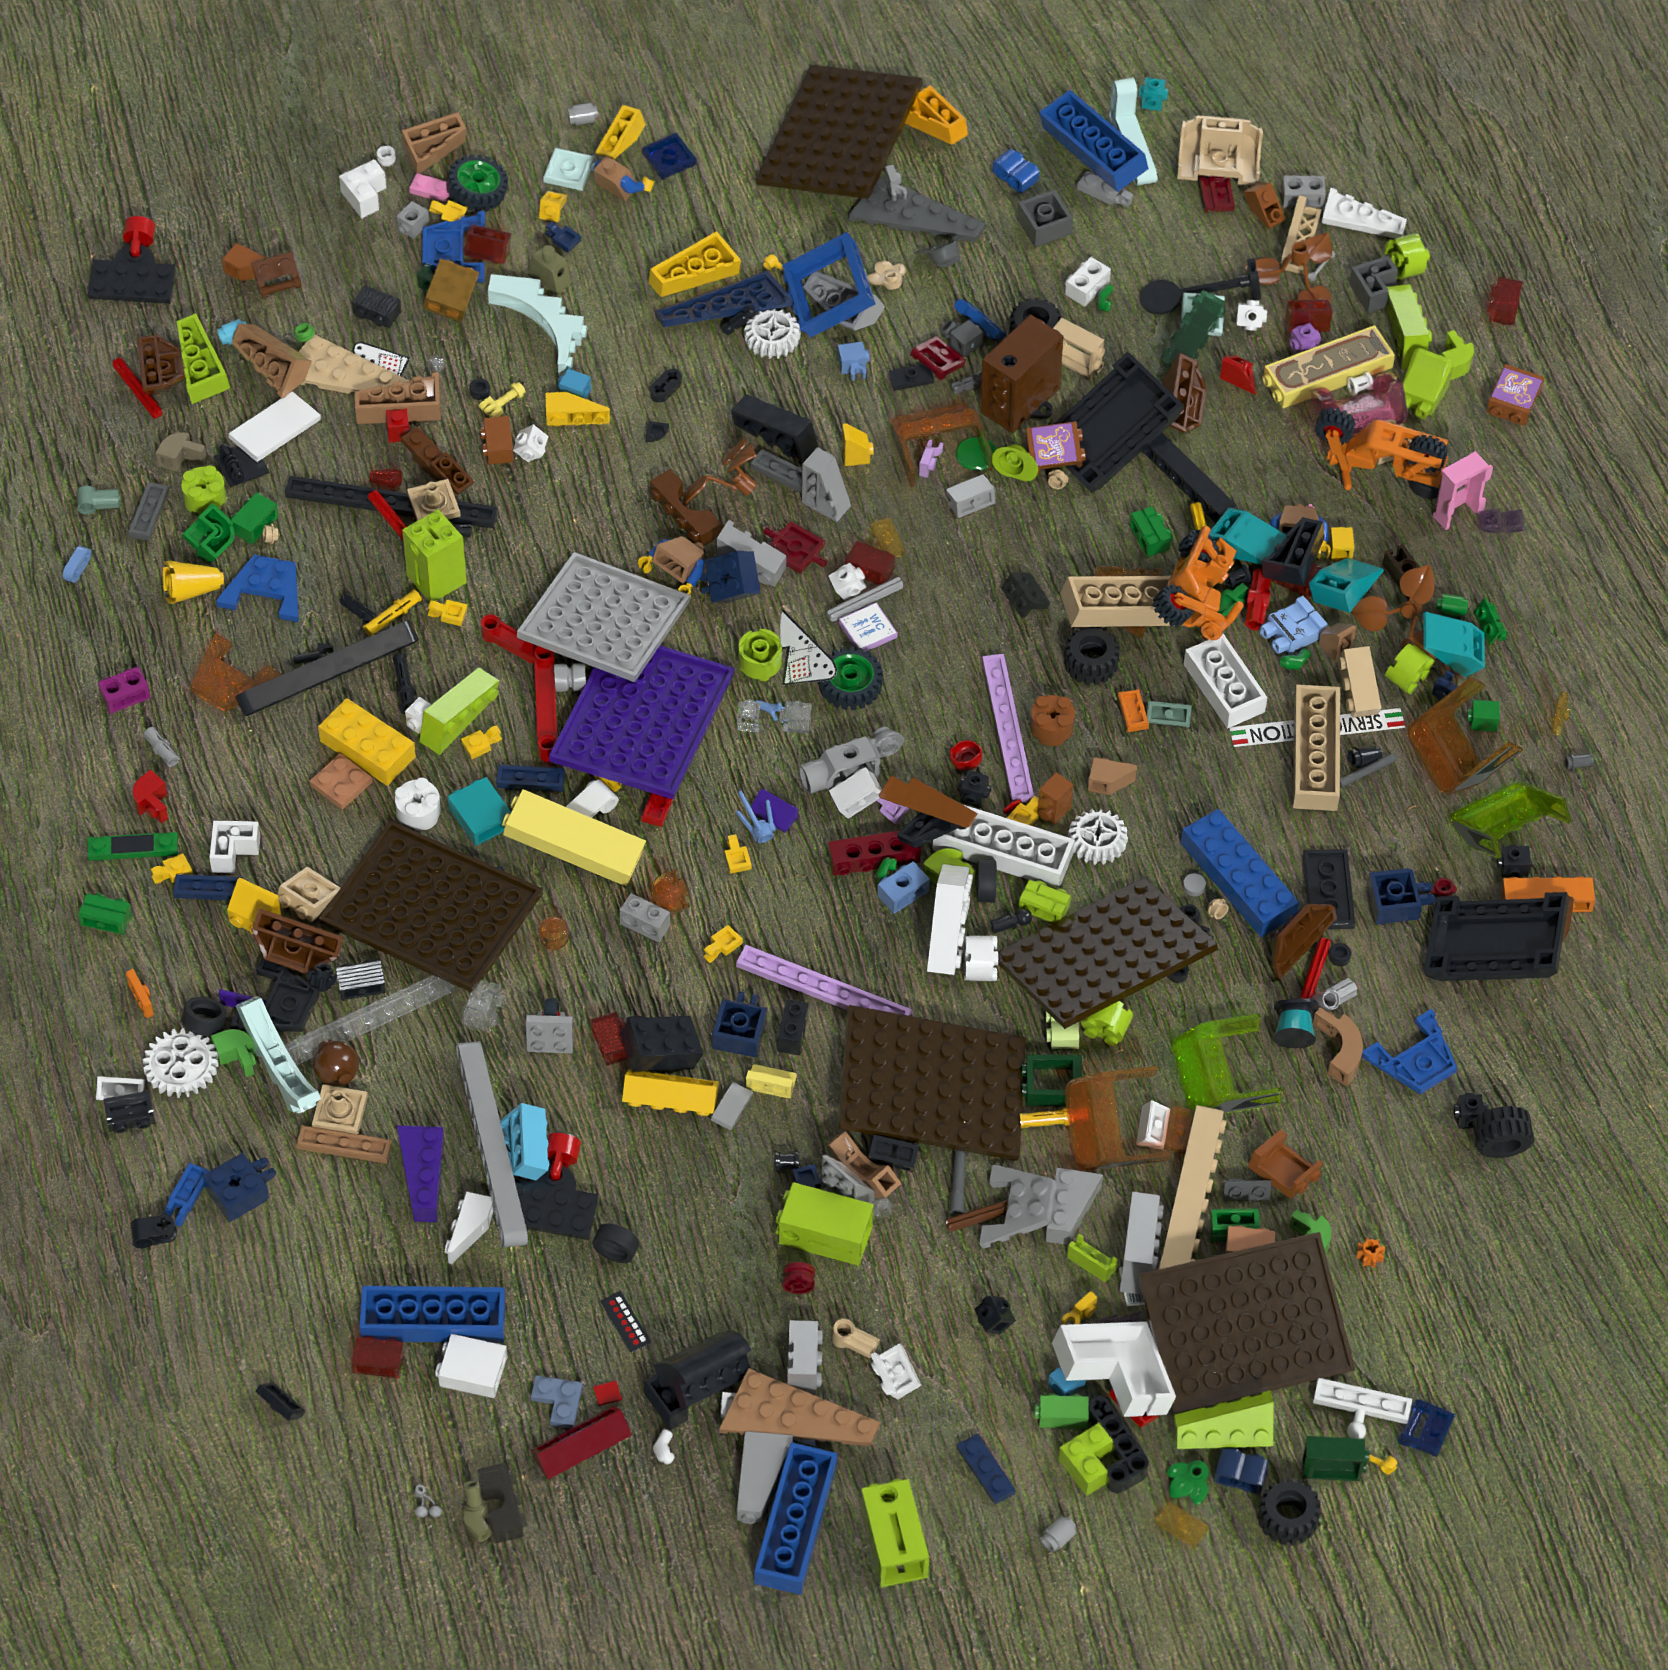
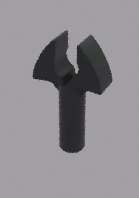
(319, 653)

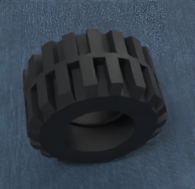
(1036, 308)
(1091, 669)
(1503, 1132)
(1289, 1494)

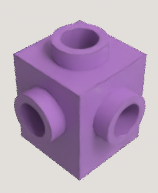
(1304, 338)

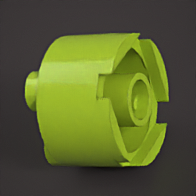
(1408, 255)
(202, 488)
(760, 654)
(1409, 668)
(1108, 1024)

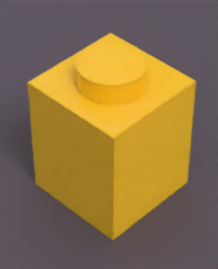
(1341, 543)

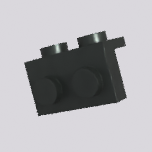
(1024, 593)

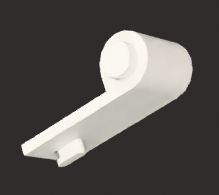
(594, 799)

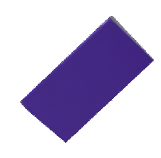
(782, 812)
(232, 998)

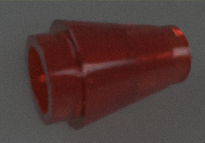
(386, 477)

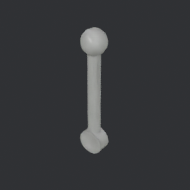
(1312, 276)

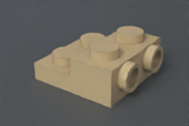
(307, 894)

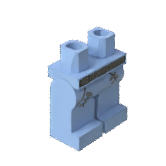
(1294, 627)

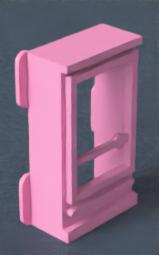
(1472, 473)

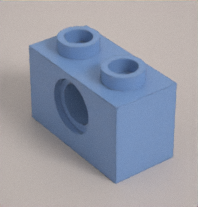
(898, 897)

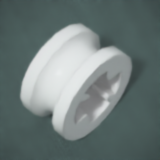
(385, 151)

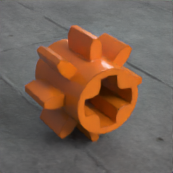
(1370, 1252)

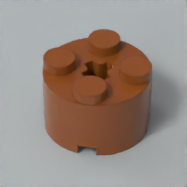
(1052, 719)

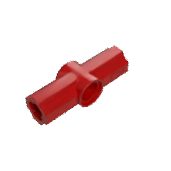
(1257, 600)

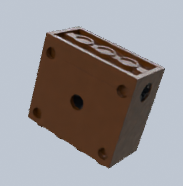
(1021, 373)

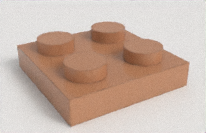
(341, 781)

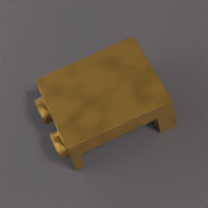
(450, 290)

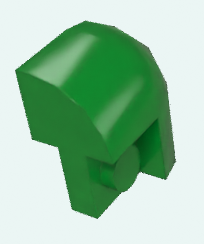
(210, 534)

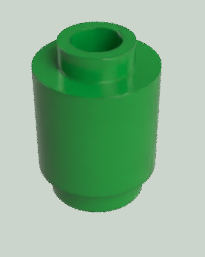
(1452, 605)

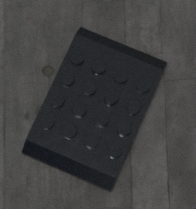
(1119, 420)
(1496, 938)

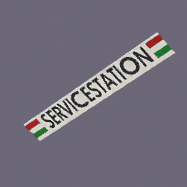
(1284, 730)

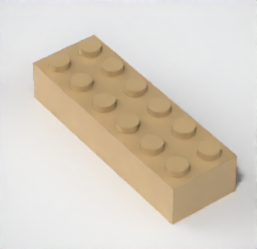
(1113, 600)
(1316, 747)

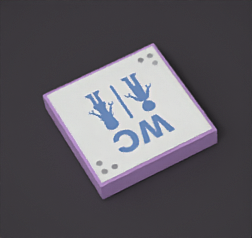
(868, 627)

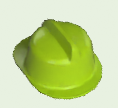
(1015, 463)

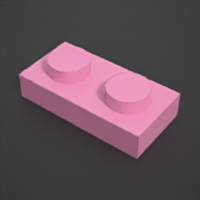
(429, 188)

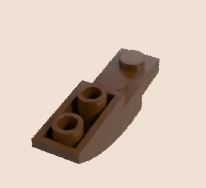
(434, 462)

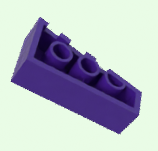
(422, 1161)

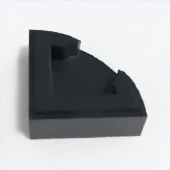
(656, 431)

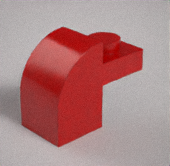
(147, 795)

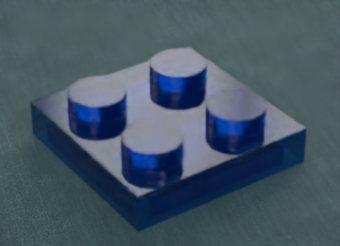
(669, 156)

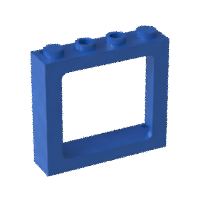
(815, 260)

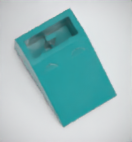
(1247, 535)
(1343, 583)
(1454, 643)

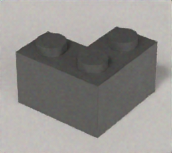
(1371, 282)

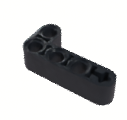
(1121, 1437)

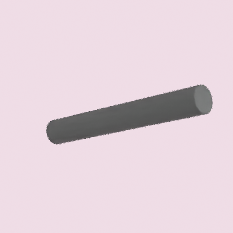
(1368, 769)

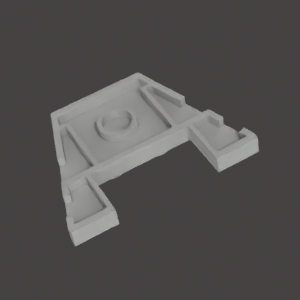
(1028, 1204)

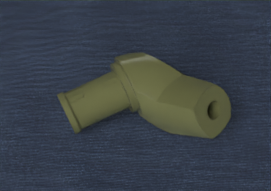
(475, 1512)

